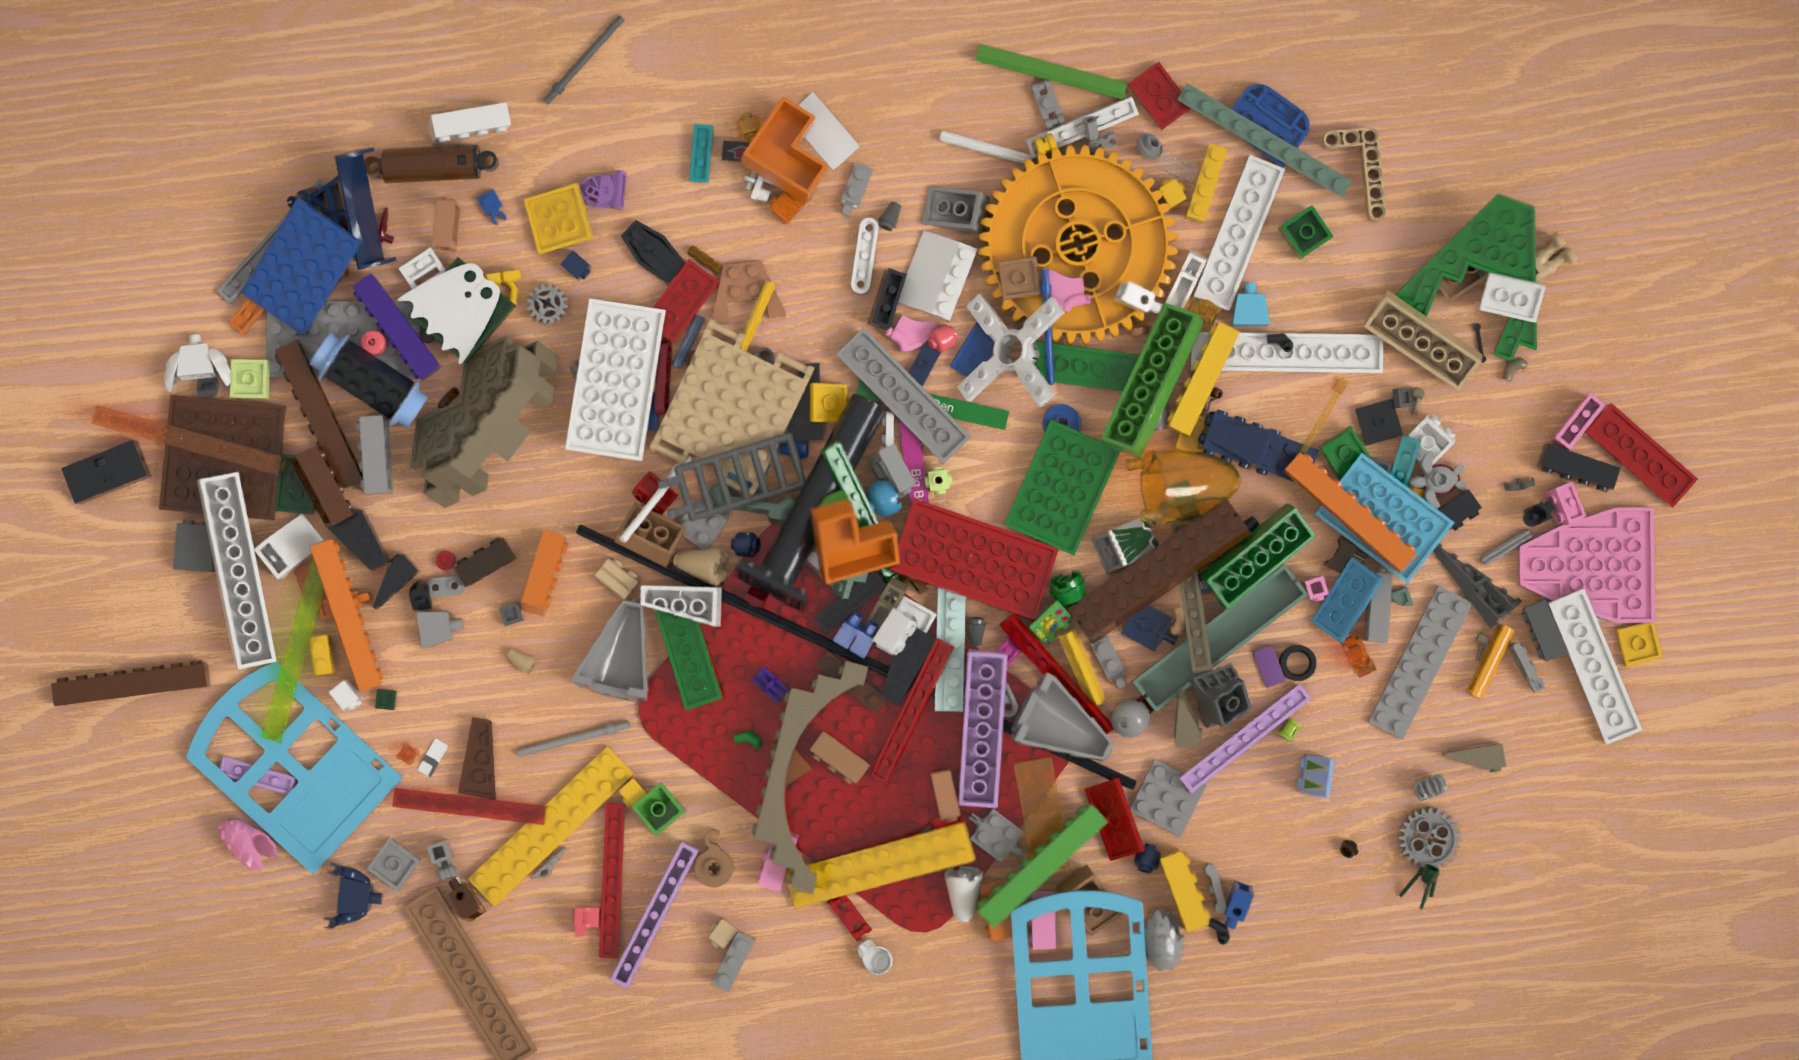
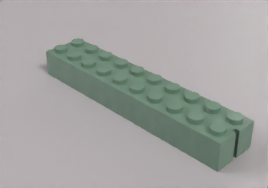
(1225, 635)

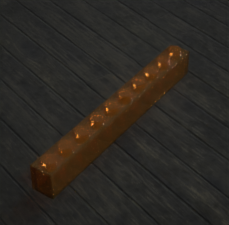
(188, 440)

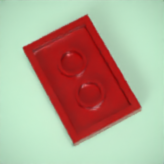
(1159, 95)

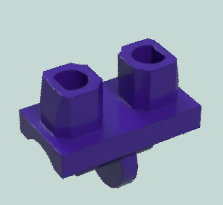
(770, 684)

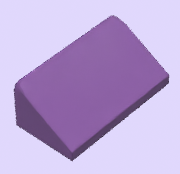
(1269, 666)

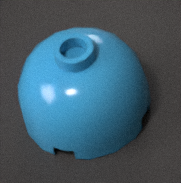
(882, 498)

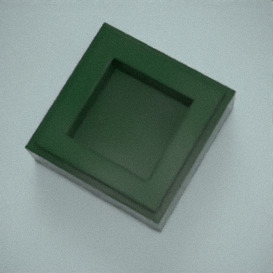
(386, 699)

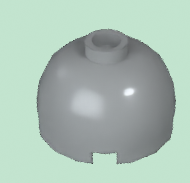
(1130, 718)

